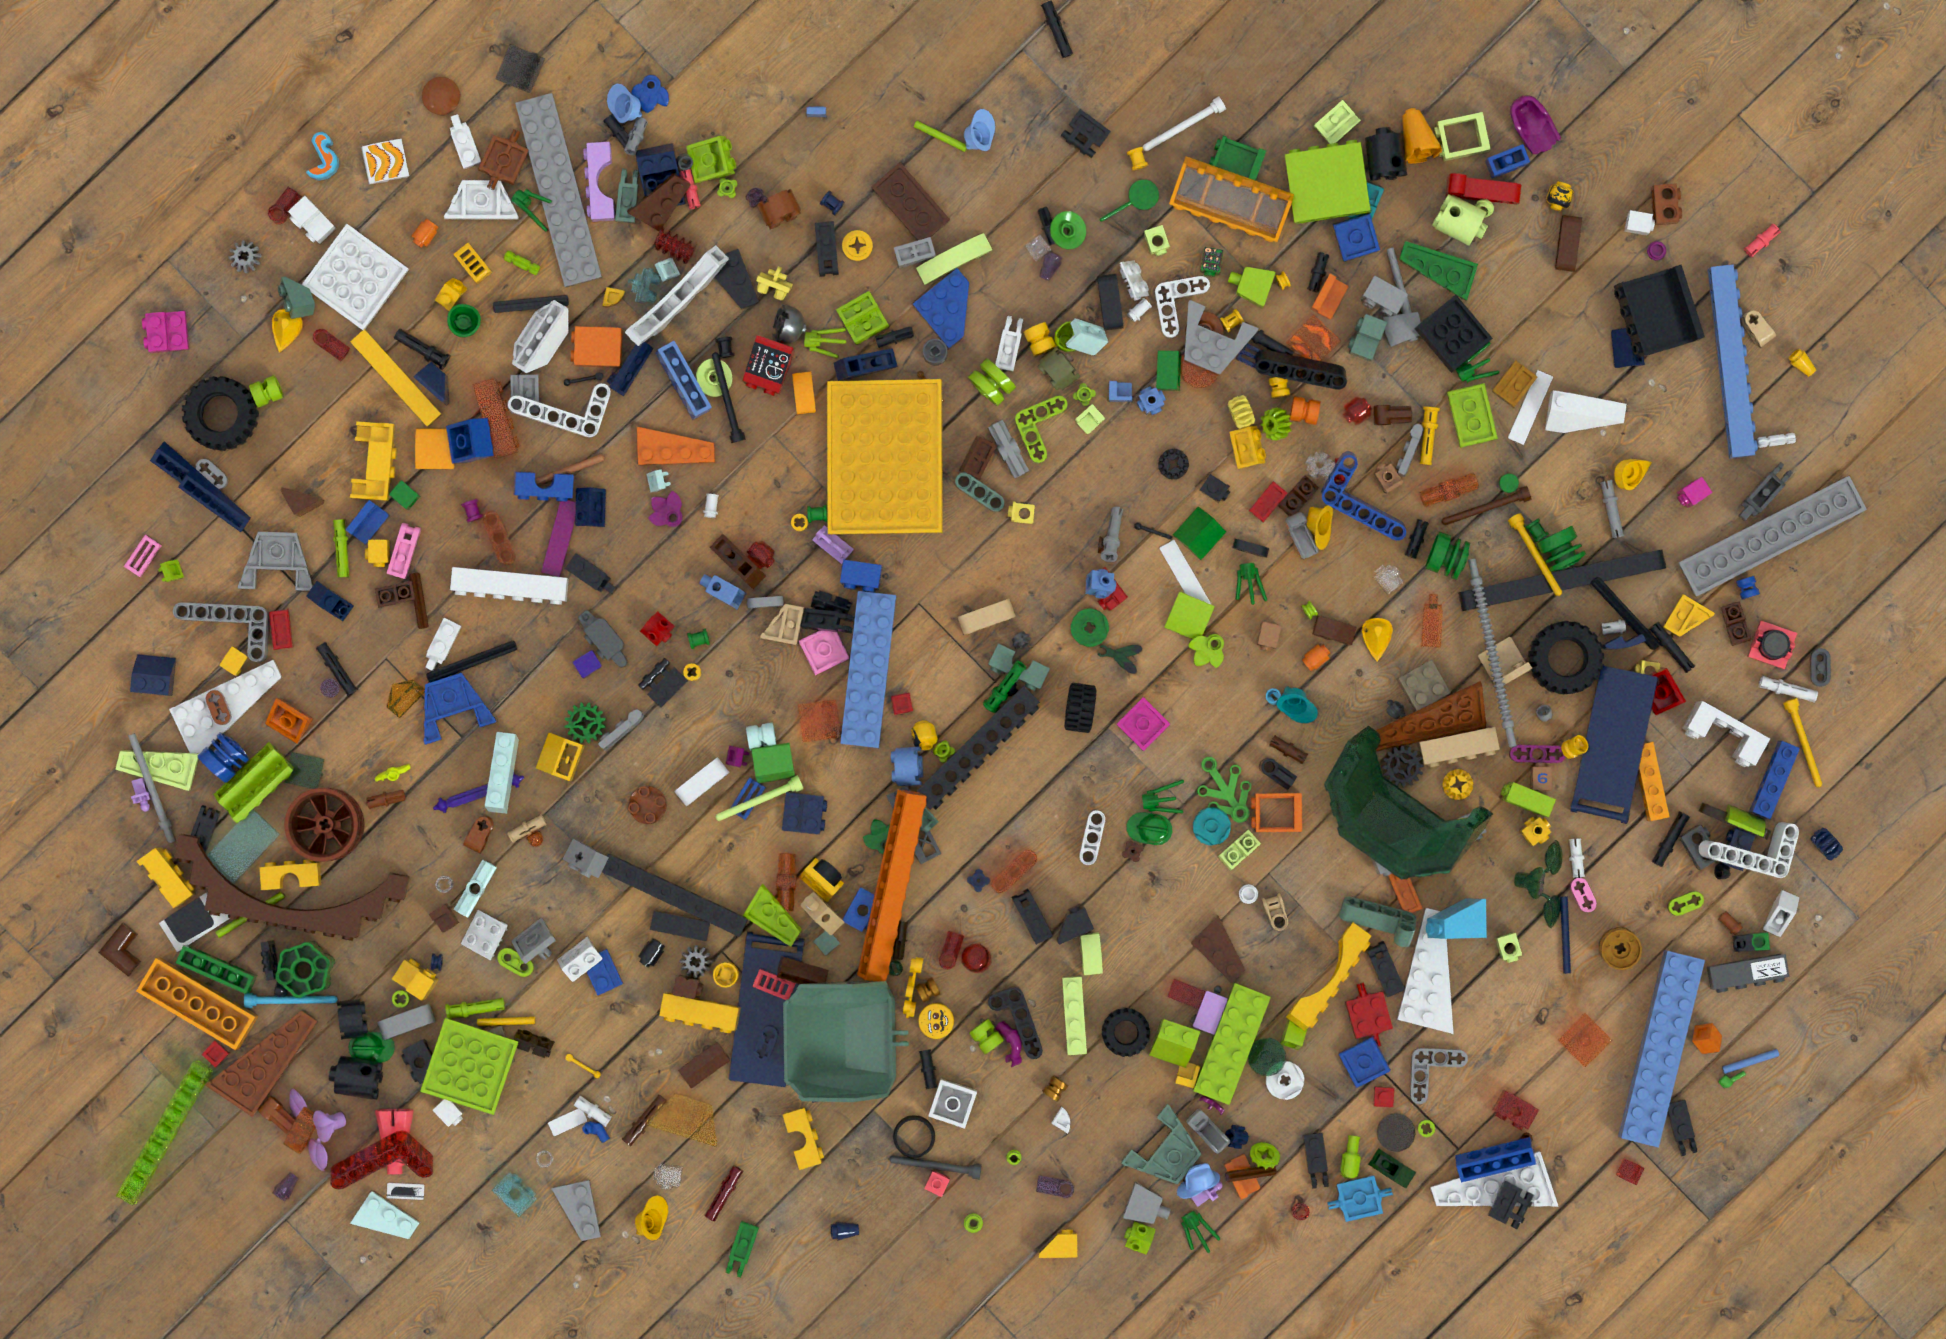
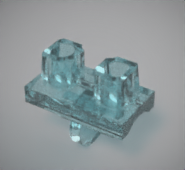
(648, 277)

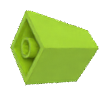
(1174, 1043)

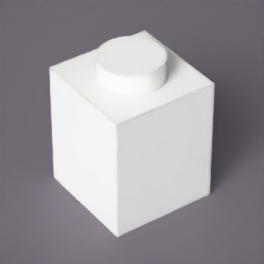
(1639, 223)
(449, 1112)

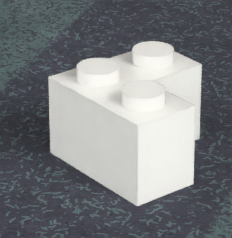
(307, 215)

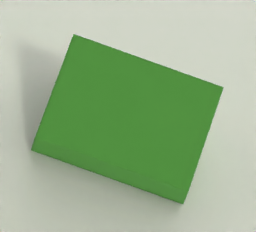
(773, 763)

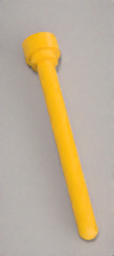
(1517, 523)
(1792, 708)

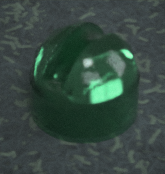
(899, 967)

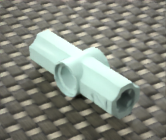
(469, 899)

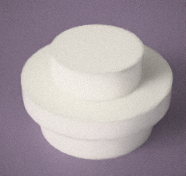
(1248, 894)

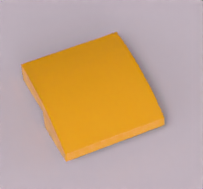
(432, 449)

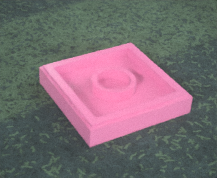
(824, 650)

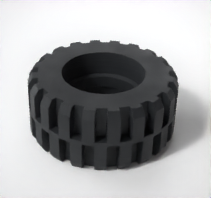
(199, 398)
(1566, 631)

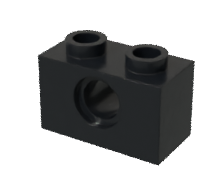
(410, 1055)

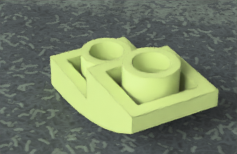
(1239, 850)
(1091, 953)

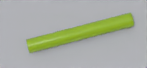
(939, 135)

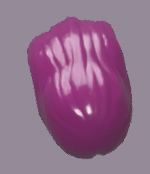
(1533, 124)

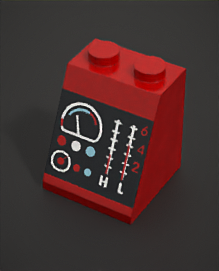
(768, 365)

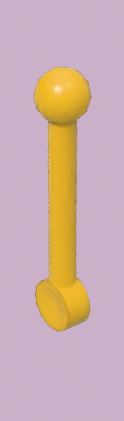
(569, 1057)

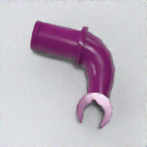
(1014, 1039)

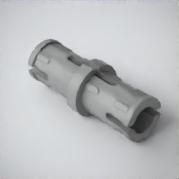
(636, 136)

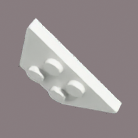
(481, 203)

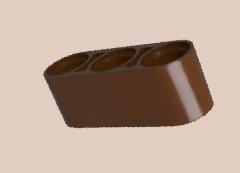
(1568, 243)

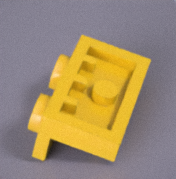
(1247, 447)

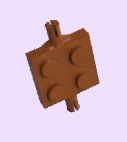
(503, 159)

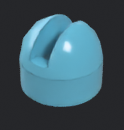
(1275, 692)

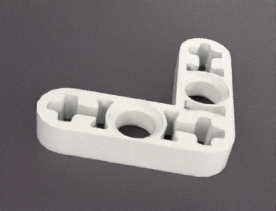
(1174, 294)

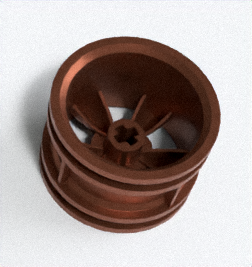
(316, 851)

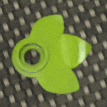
(1205, 652)

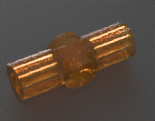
(1449, 490)
(786, 880)

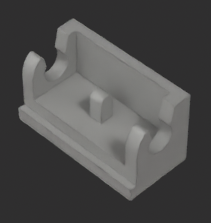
(914, 252)

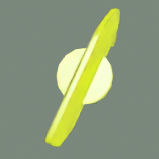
(392, 773)

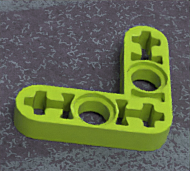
(1031, 427)

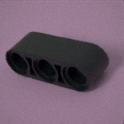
(1110, 302)

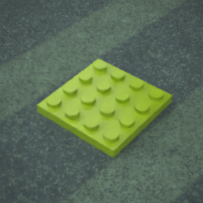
(469, 1066)

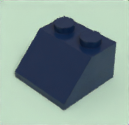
(153, 675)

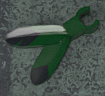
(1120, 656)

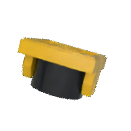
(822, 878)

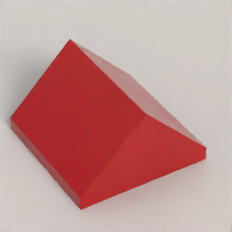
(1667, 692)

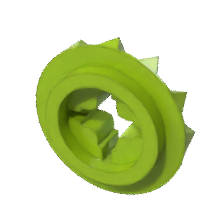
(1261, 1149)

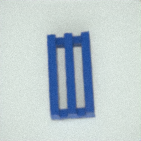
(756, 784)

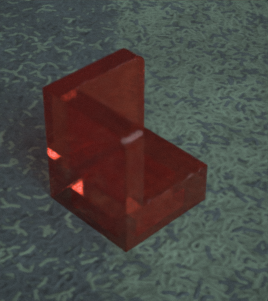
(1630, 1171)

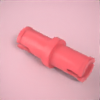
(691, 194)
(1762, 240)

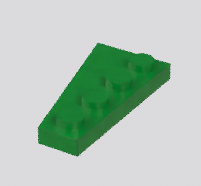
(1446, 270)

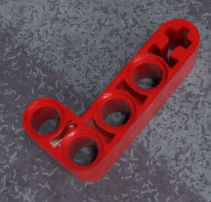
(1483, 189)

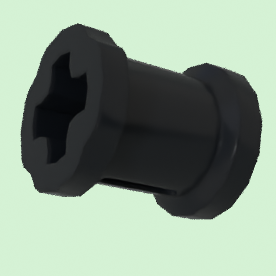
(725, 347)

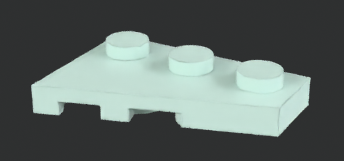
(385, 1217)

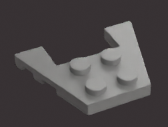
(1210, 348)
(276, 552)

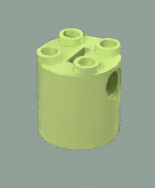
(1460, 220)

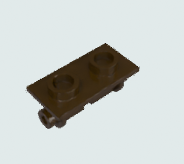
(542, 1045)

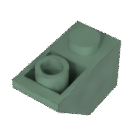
(296, 297)

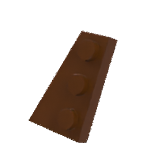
(661, 203)
(1219, 950)

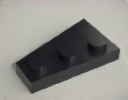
(736, 280)

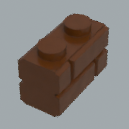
(687, 987)

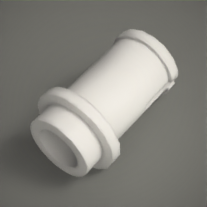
(1135, 313)
(711, 506)
(1614, 627)

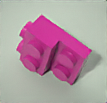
(165, 331)

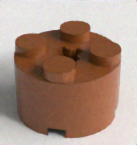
(779, 208)

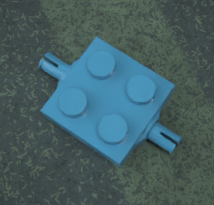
(1359, 1198)

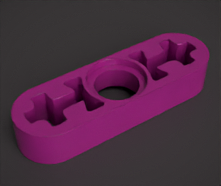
(1531, 759)

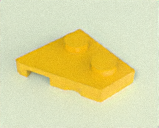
(1686, 616)

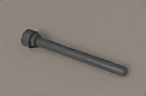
(973, 1171)

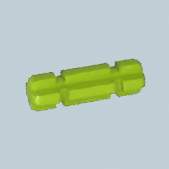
(521, 262)

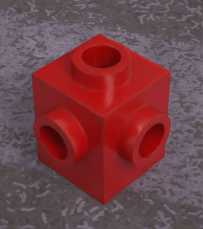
(657, 629)

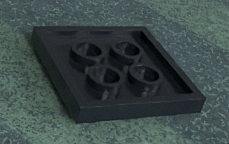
(1453, 333)

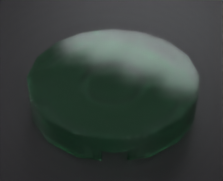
(1267, 1057)

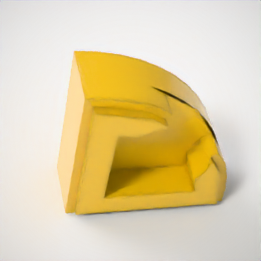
(612, 296)

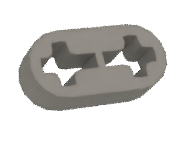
(215, 470)
(763, 602)

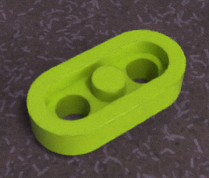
(515, 963)

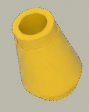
(1801, 361)

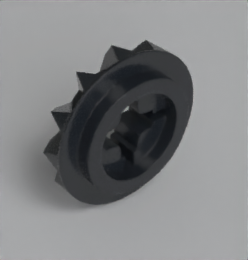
(1164, 464)

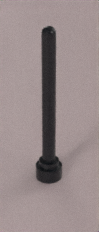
(736, 433)

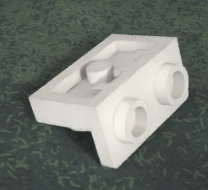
(579, 959)

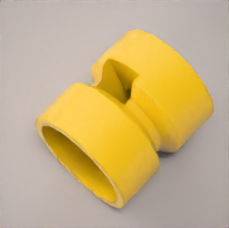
(1039, 339)
(726, 974)

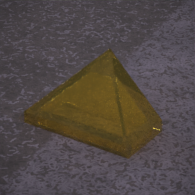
(403, 696)

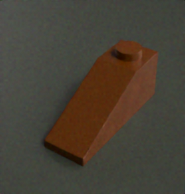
(737, 561)

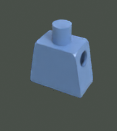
(728, 593)

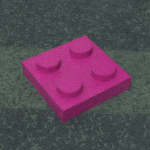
(1143, 724)

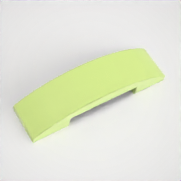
(954, 258)

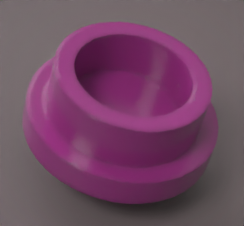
(1656, 250)

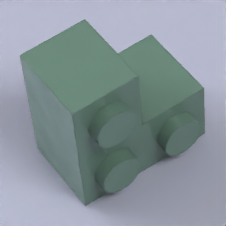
(1367, 338)

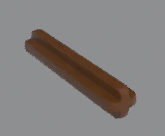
(419, 603)
(1249, 1173)

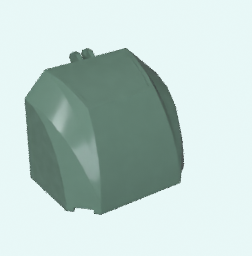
(841, 1041)

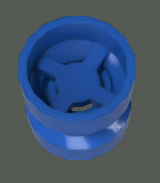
(1745, 583)

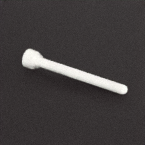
(1216, 106)

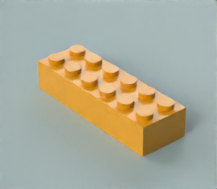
(197, 1003)

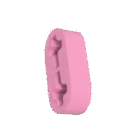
(1586, 892)

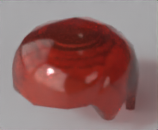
(976, 958)

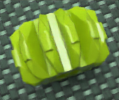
(1276, 424)

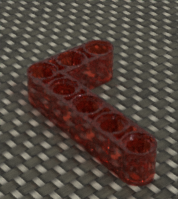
(380, 1154)

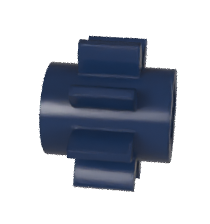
(1237, 1136)

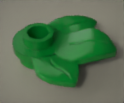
(878, 836)

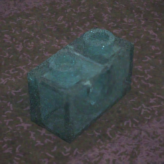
(503, 1191)

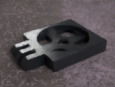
(269, 959)

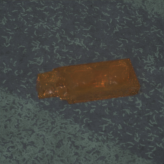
(1432, 623)

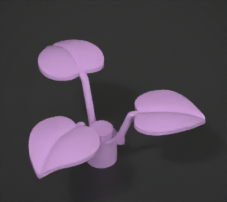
(324, 1124)

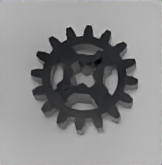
(1411, 762)

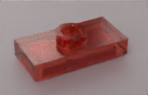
(1186, 994)

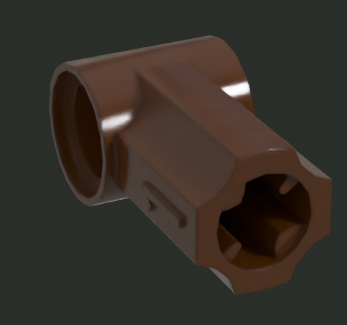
(1396, 414)

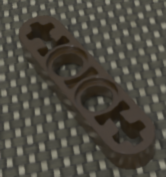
(1721, 815)

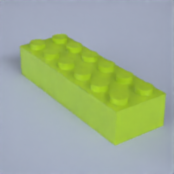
(1231, 1043)

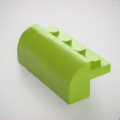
(254, 782)

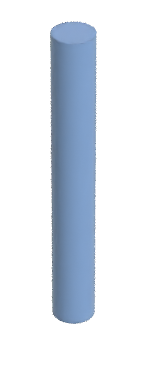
(1750, 1061)

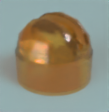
(535, 839)

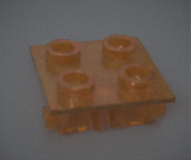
(819, 720)

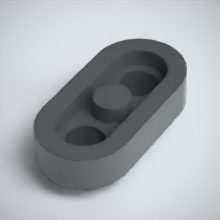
(1822, 667)

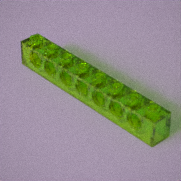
(164, 1132)

